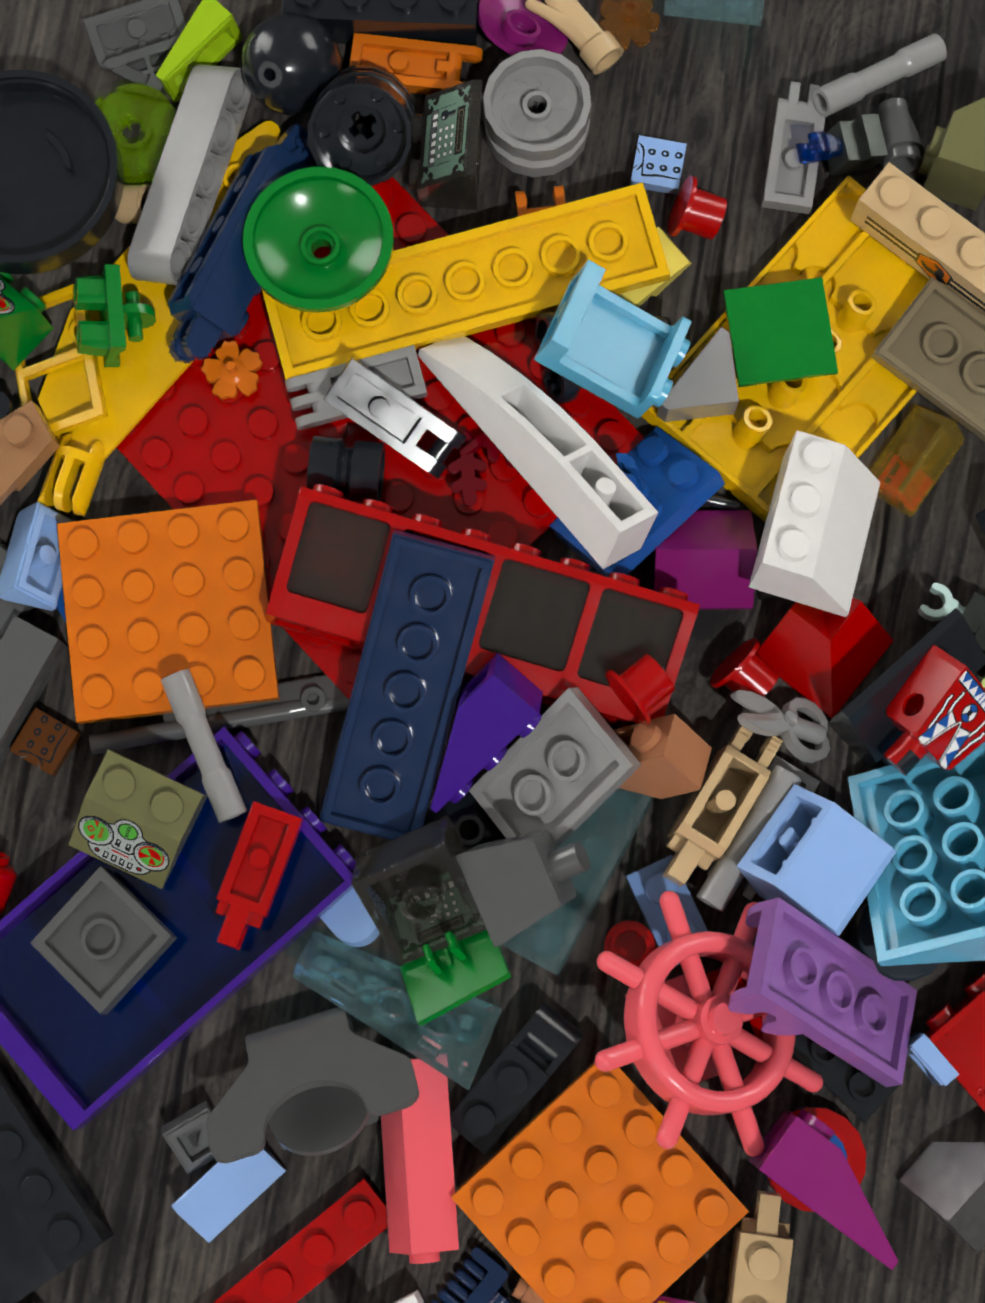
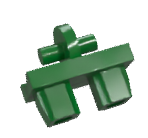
(108, 335)

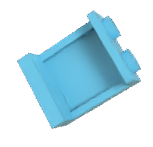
(612, 345)

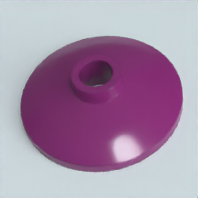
(517, 28)

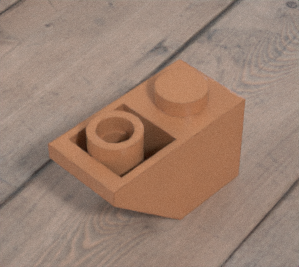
(669, 755)

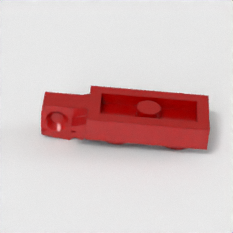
(255, 871)

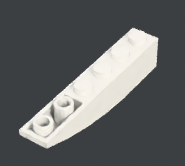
(546, 449)

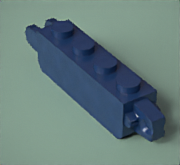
(217, 280)

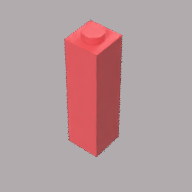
(421, 1172)

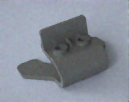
(311, 1086)

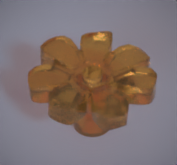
(629, 21)

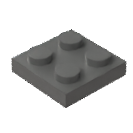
(103, 940)

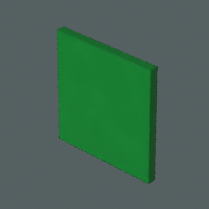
(780, 332)
(453, 974)

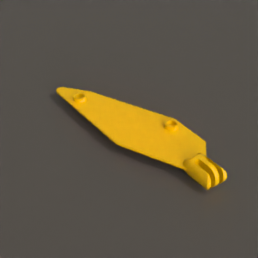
(131, 388)

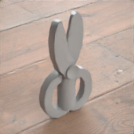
(773, 722)

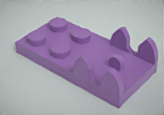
(826, 992)

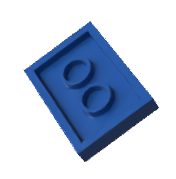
(670, 480)

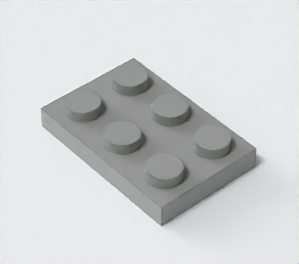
(556, 772)

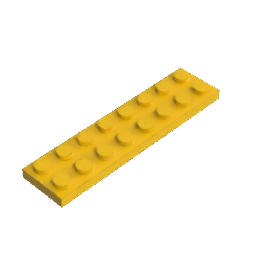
(479, 281)

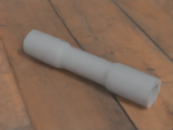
(855, 86)
(192, 717)
(725, 875)

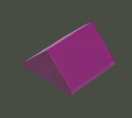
(710, 559)

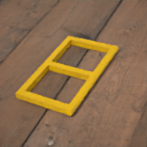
(25, 374)

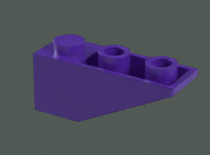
(489, 715)

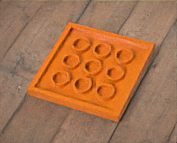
(165, 599)
(594, 1201)

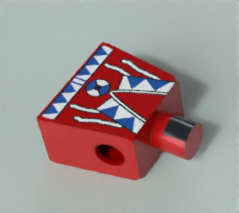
(937, 713)

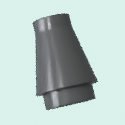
(900, 136)

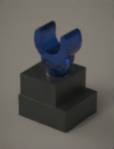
(848, 147)

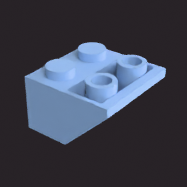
(816, 859)

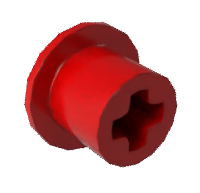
(696, 211)
(745, 671)
(641, 687)

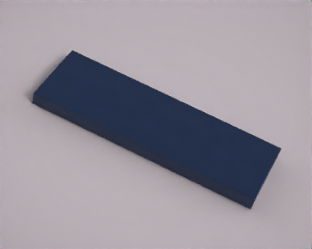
(406, 686)

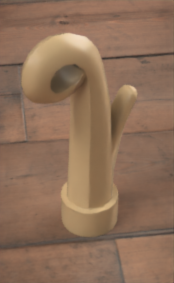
(597, 47)

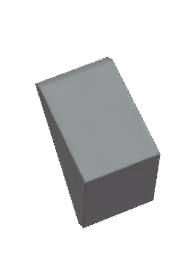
(706, 386)

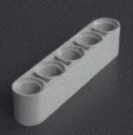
(189, 173)

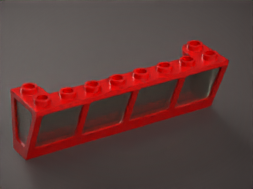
(537, 613)

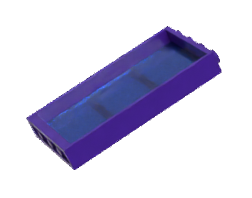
(92, 1058)

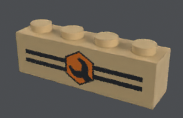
(924, 233)

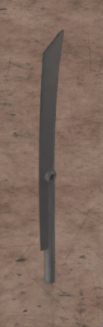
(297, 700)

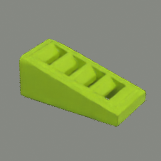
(203, 41)

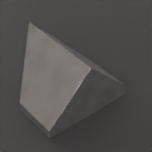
(952, 1185)

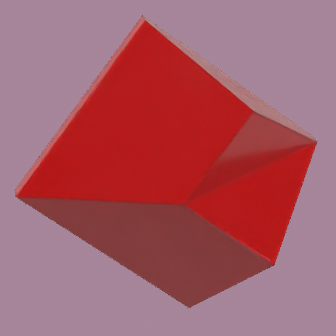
(824, 652)

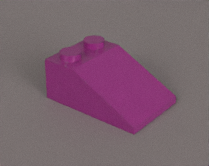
(819, 1176)

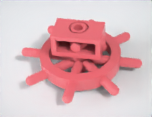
(685, 1032)

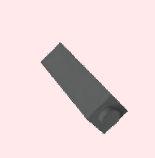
(26, 667)

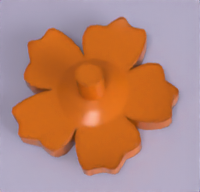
(232, 371)

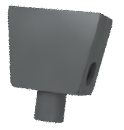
(521, 880)

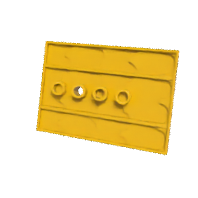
(865, 298)

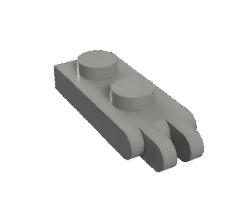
(789, 183)

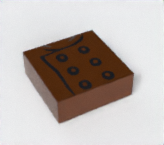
(45, 742)

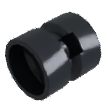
(352, 470)

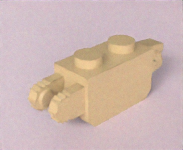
(720, 807)
(760, 1255)

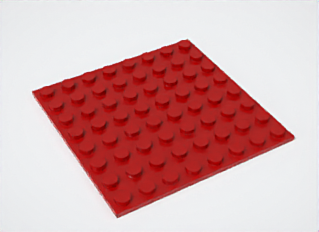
(250, 448)

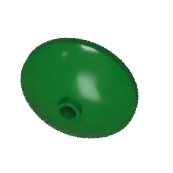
(314, 211)

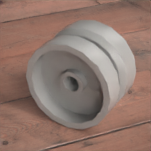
(537, 112)

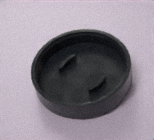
(55, 172)

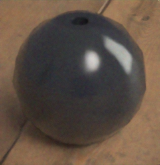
(289, 62)

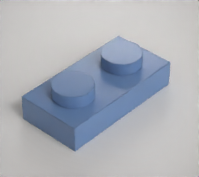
(647, 888)

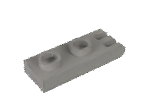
(396, 366)

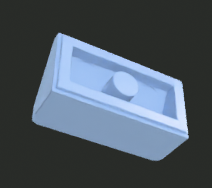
(32, 561)
(227, 1192)

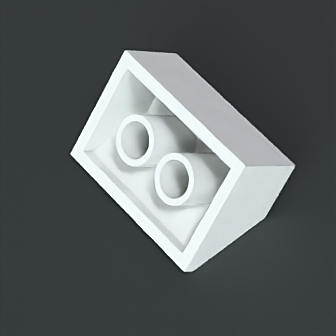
(816, 525)

